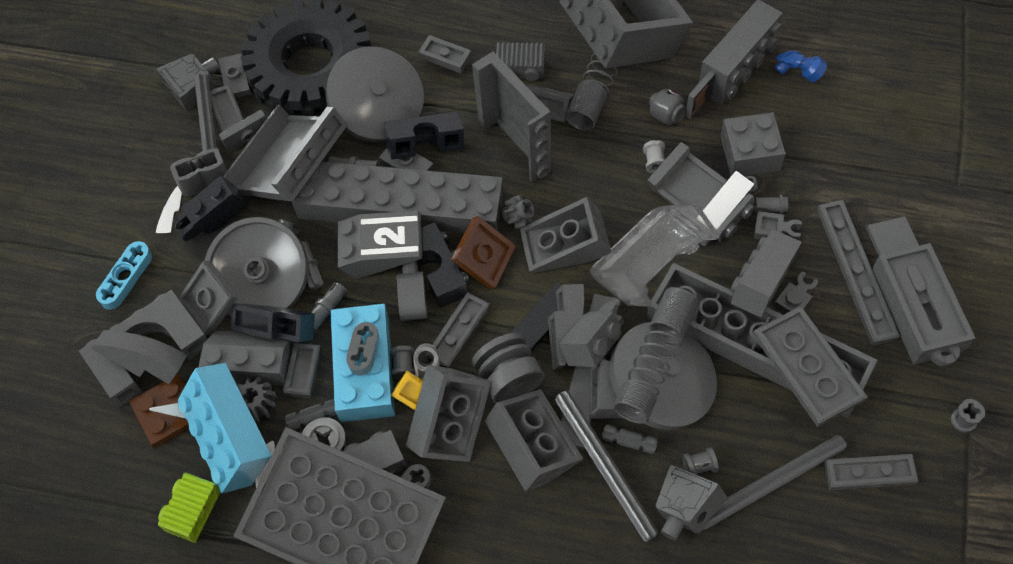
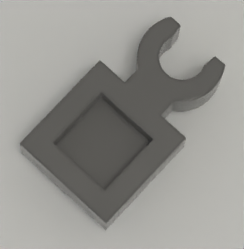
(767, 221)
(795, 296)

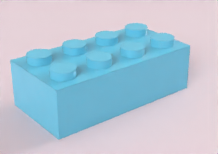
(367, 394)
(223, 428)

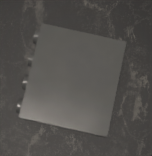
(512, 105)
(285, 153)

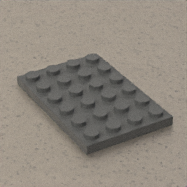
(336, 508)

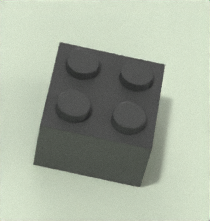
(752, 144)

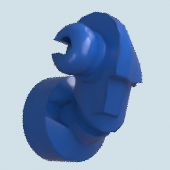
(811, 68)

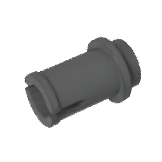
(771, 204)

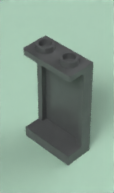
(688, 180)

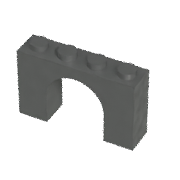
(162, 316)

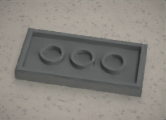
(809, 366)

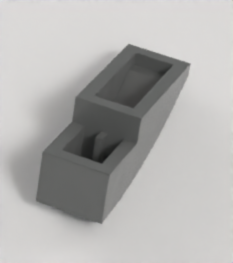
(570, 309)
(140, 354)

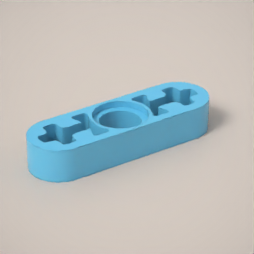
(124, 263)

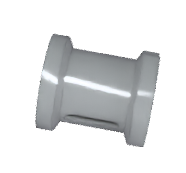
(655, 155)

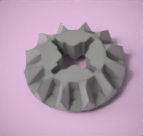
(326, 427)

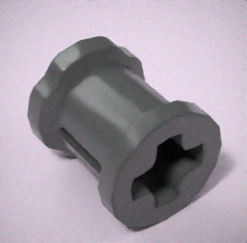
(402, 361)
(967, 416)
(701, 462)

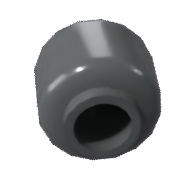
(667, 107)

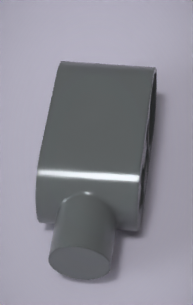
(411, 293)

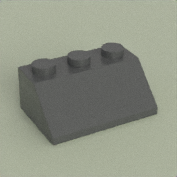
(248, 356)
(448, 414)
(532, 439)

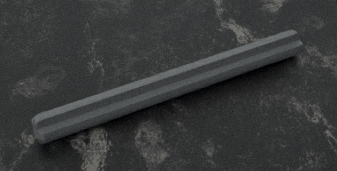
(606, 466)
(778, 478)

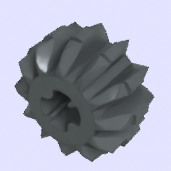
(262, 396)

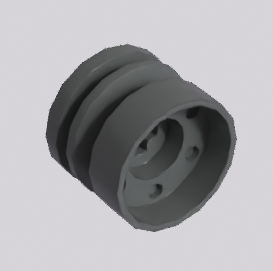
(508, 367)

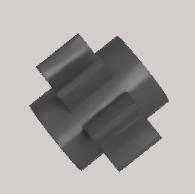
(518, 211)

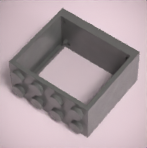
(616, 43)

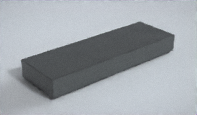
(459, 329)
(871, 472)

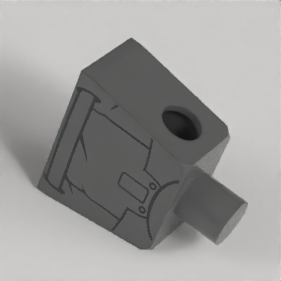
(180, 77)
(687, 502)

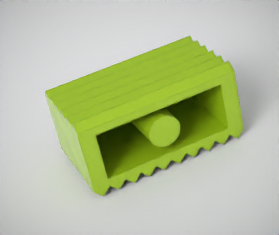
(189, 507)

